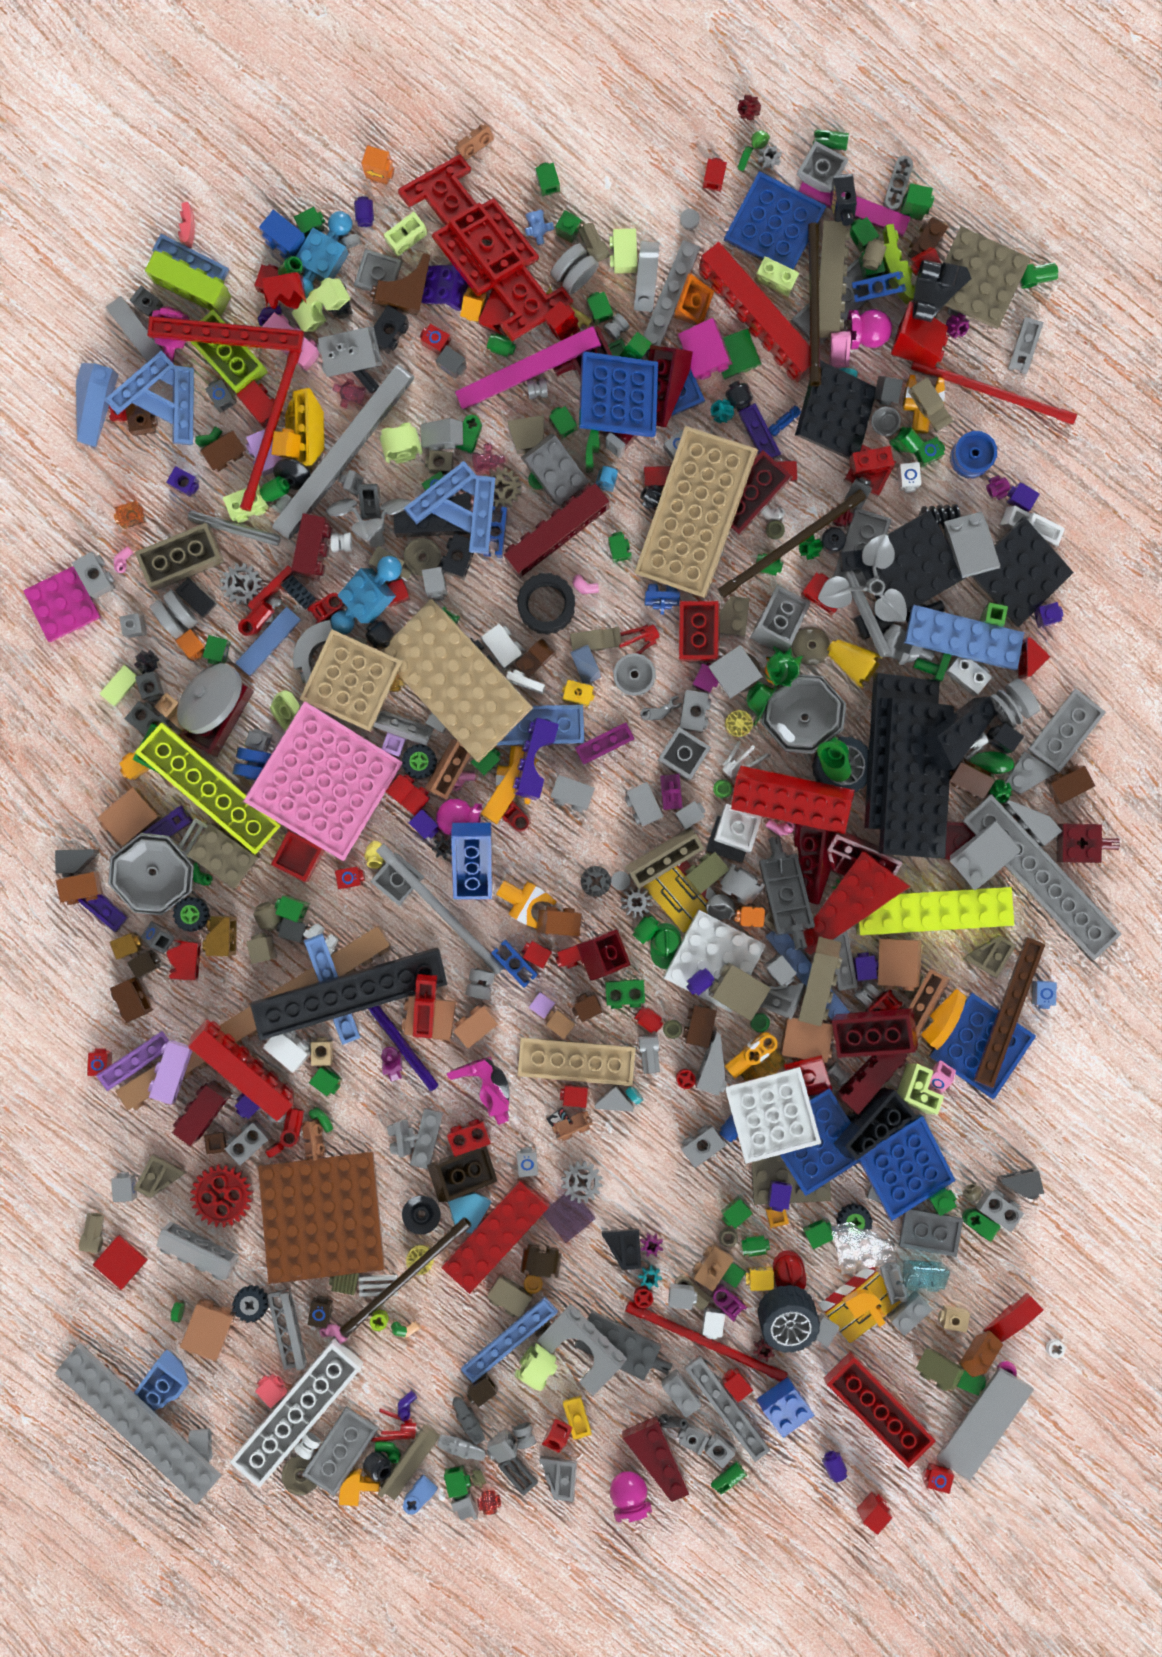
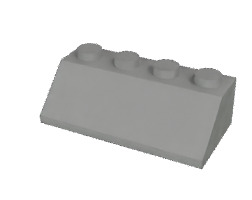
(197, 1251)

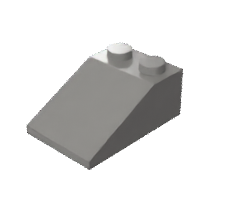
(971, 544)
(780, 619)
(984, 855)
(711, 1072)

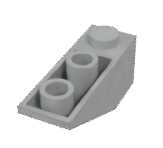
(1037, 824)

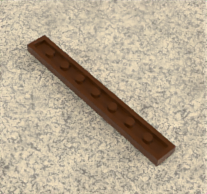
(1009, 1012)

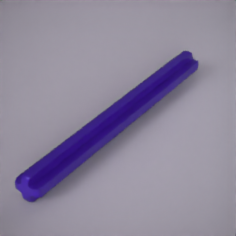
(404, 1047)

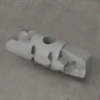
(460, 1447)

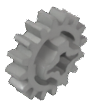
(235, 588)
(589, 1177)

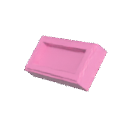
(840, 349)

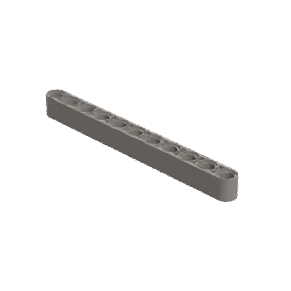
(343, 451)

